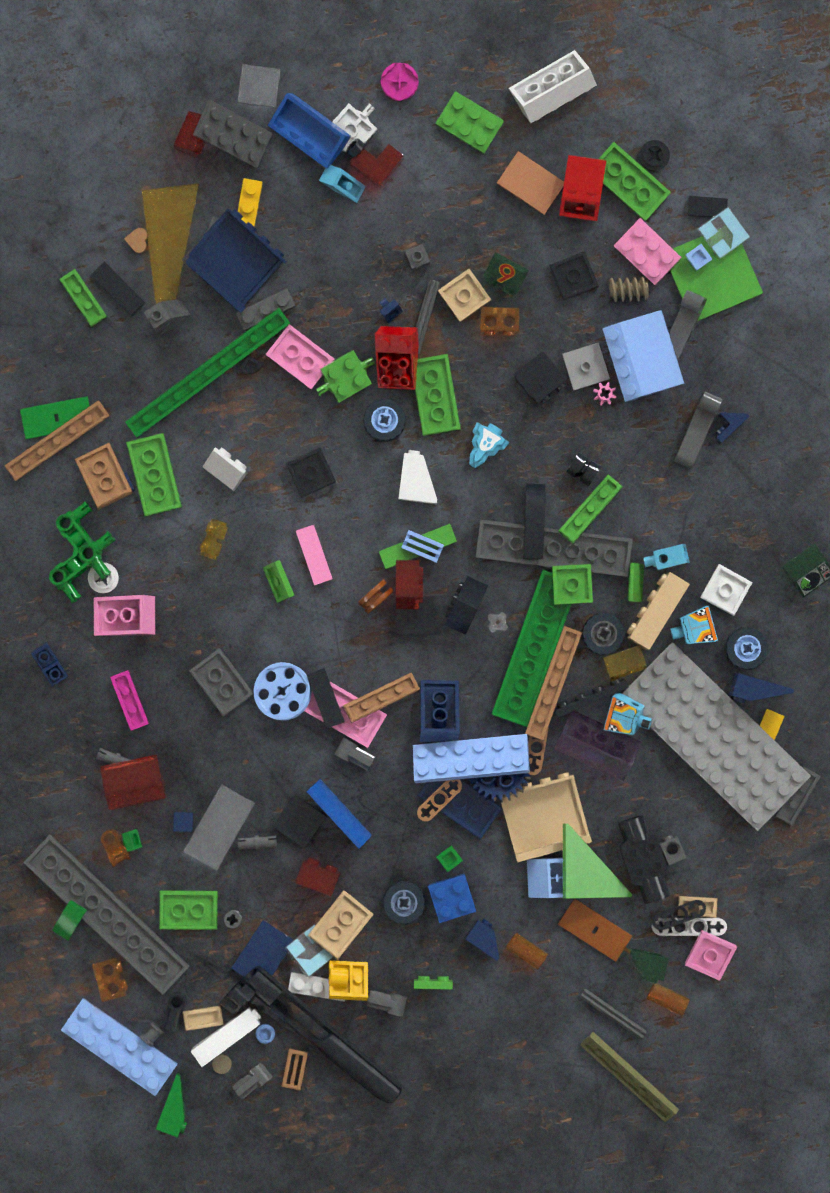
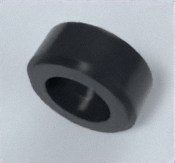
(355, 148)

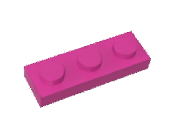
(129, 700)

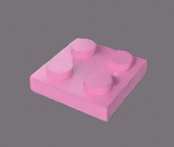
(710, 955)

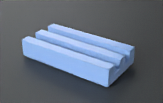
(437, 552)

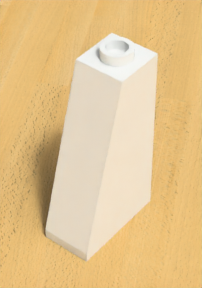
(226, 1036)

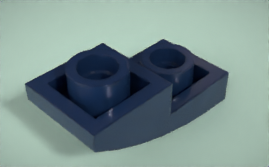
(49, 664)

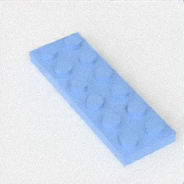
(471, 758)
(119, 1047)

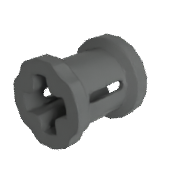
(228, 922)
(152, 1034)

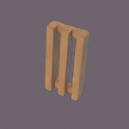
(298, 1053)

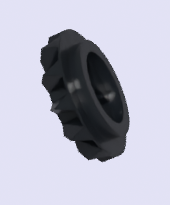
(654, 145)

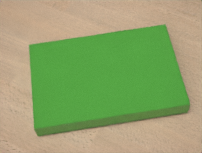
(188, 910)

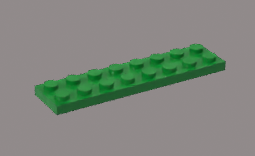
(531, 654)

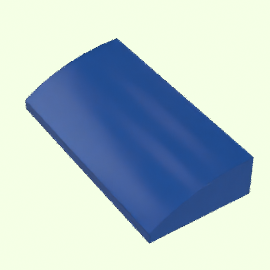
(309, 130)
(339, 813)

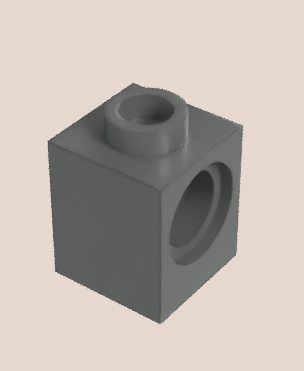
(417, 257)
(678, 855)

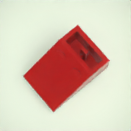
(582, 188)
(396, 357)

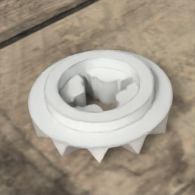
(101, 587)

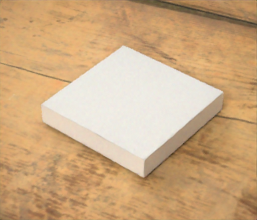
(726, 590)

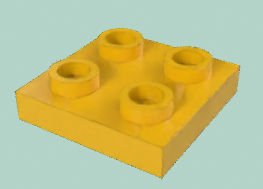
(348, 980)

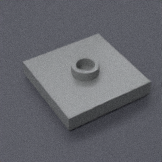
(585, 366)

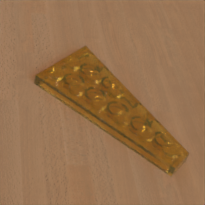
(168, 228)

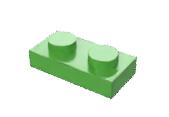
(278, 581)
(425, 982)

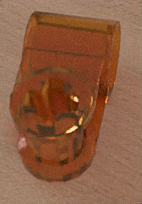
(115, 848)

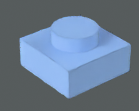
(698, 257)

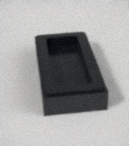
(706, 206)

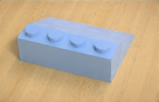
(643, 356)

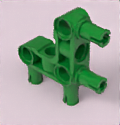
(78, 561)

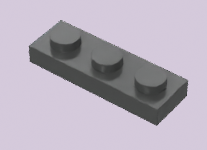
(255, 313)

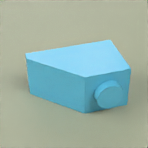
(342, 183)

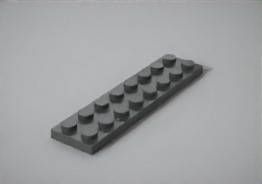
(506, 543)

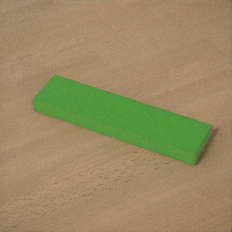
(590, 509)
(441, 535)

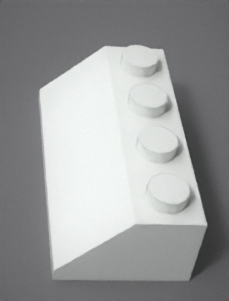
(553, 86)

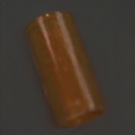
(526, 950)
(668, 999)

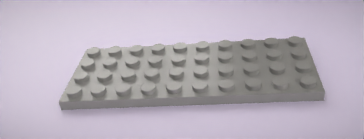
(716, 737)

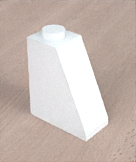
(415, 480)

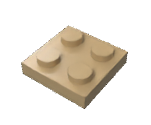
(464, 295)

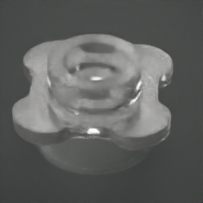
(501, 626)

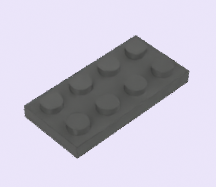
(232, 134)

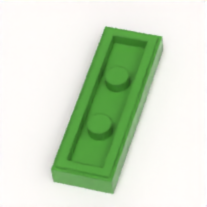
(83, 298)

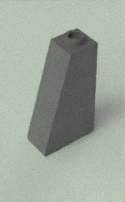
(167, 315)

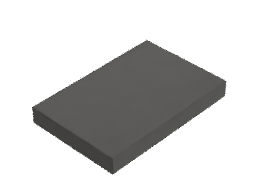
(221, 682)

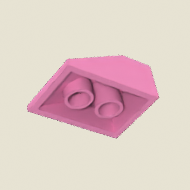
(124, 615)

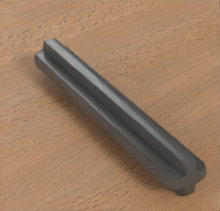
(426, 310)
(613, 1014)

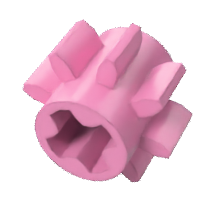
(603, 399)

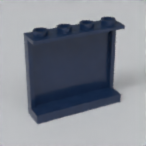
(233, 259)

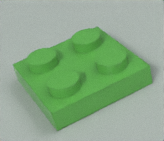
(572, 584)

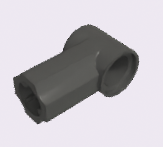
(352, 753)
(391, 1003)
(255, 1078)

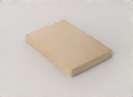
(340, 924)

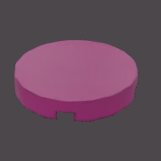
(399, 81)

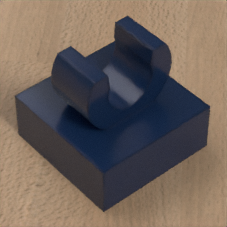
(390, 310)

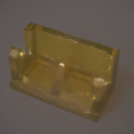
(625, 663)

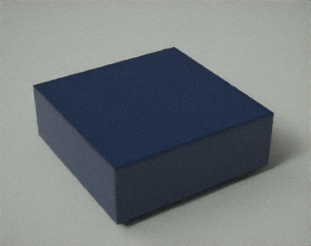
(183, 822)

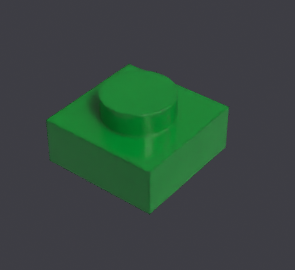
(131, 840)
(449, 858)

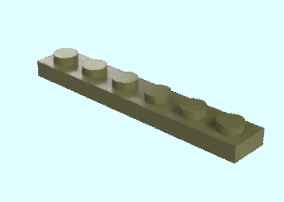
(629, 1077)

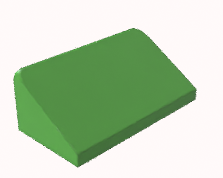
(635, 582)

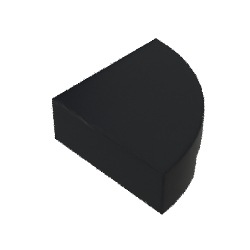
(250, 366)

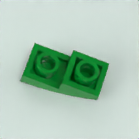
(69, 920)

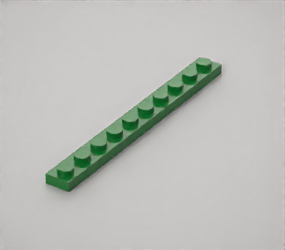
(207, 372)

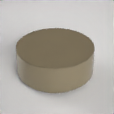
(222, 1063)

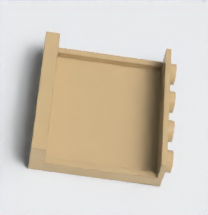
(538, 816)

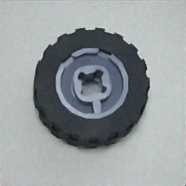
(404, 902)

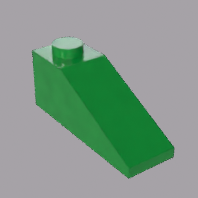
(174, 1110)

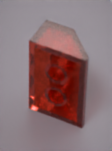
(133, 782)

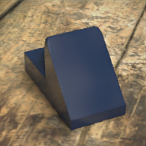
(733, 420)

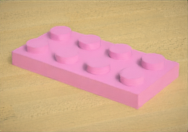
(362, 730)

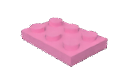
(647, 251)
(299, 356)

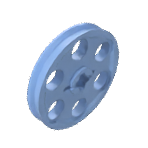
(291, 692)

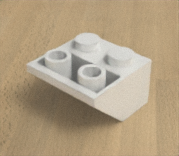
(225, 469)

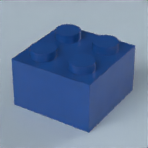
(451, 898)

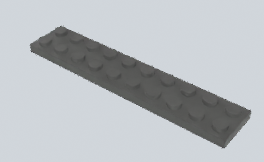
(107, 914)

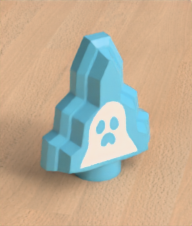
(486, 443)

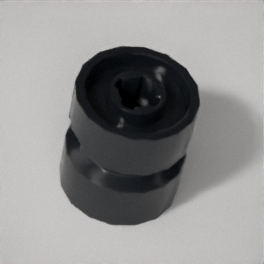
(584, 469)

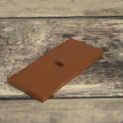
(608, 938)

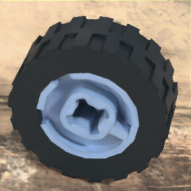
(384, 420)
(746, 648)

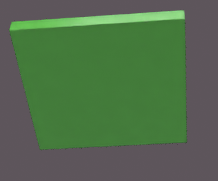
(720, 281)

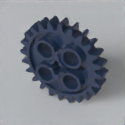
(502, 790)

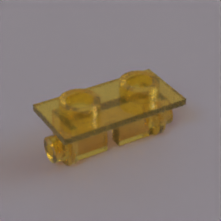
(209, 546)

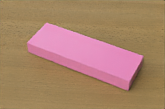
(314, 555)

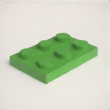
(469, 122)

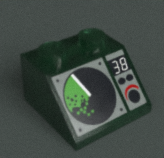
(808, 570)
(648, 964)

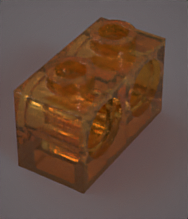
(499, 315)
(103, 979)

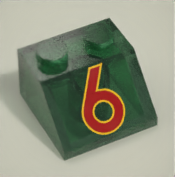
(505, 274)

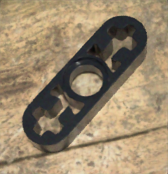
(690, 905)

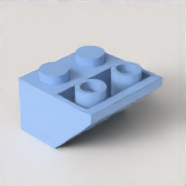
(545, 877)

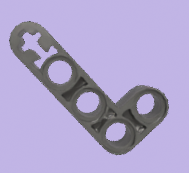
(686, 320)
(697, 429)

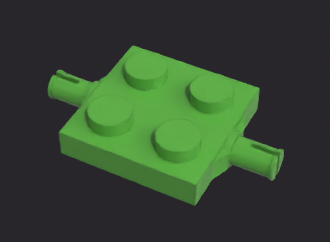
(345, 376)

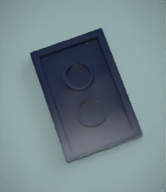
(263, 949)

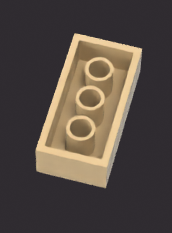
(657, 612)

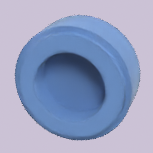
(265, 1033)

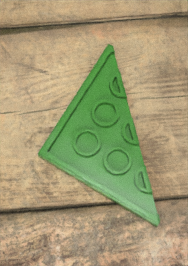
(585, 872)

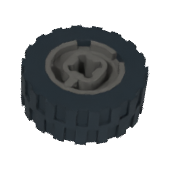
(603, 633)

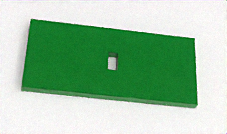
(41, 421)

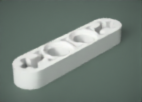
(689, 930)

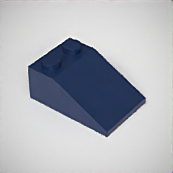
(751, 689)
(439, 711)

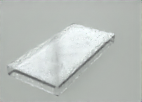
(219, 827)

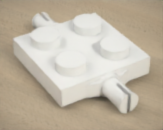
(356, 123)

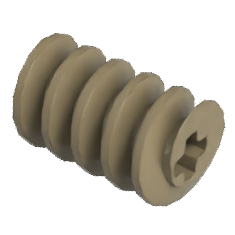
(628, 289)

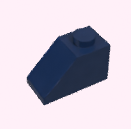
(484, 938)

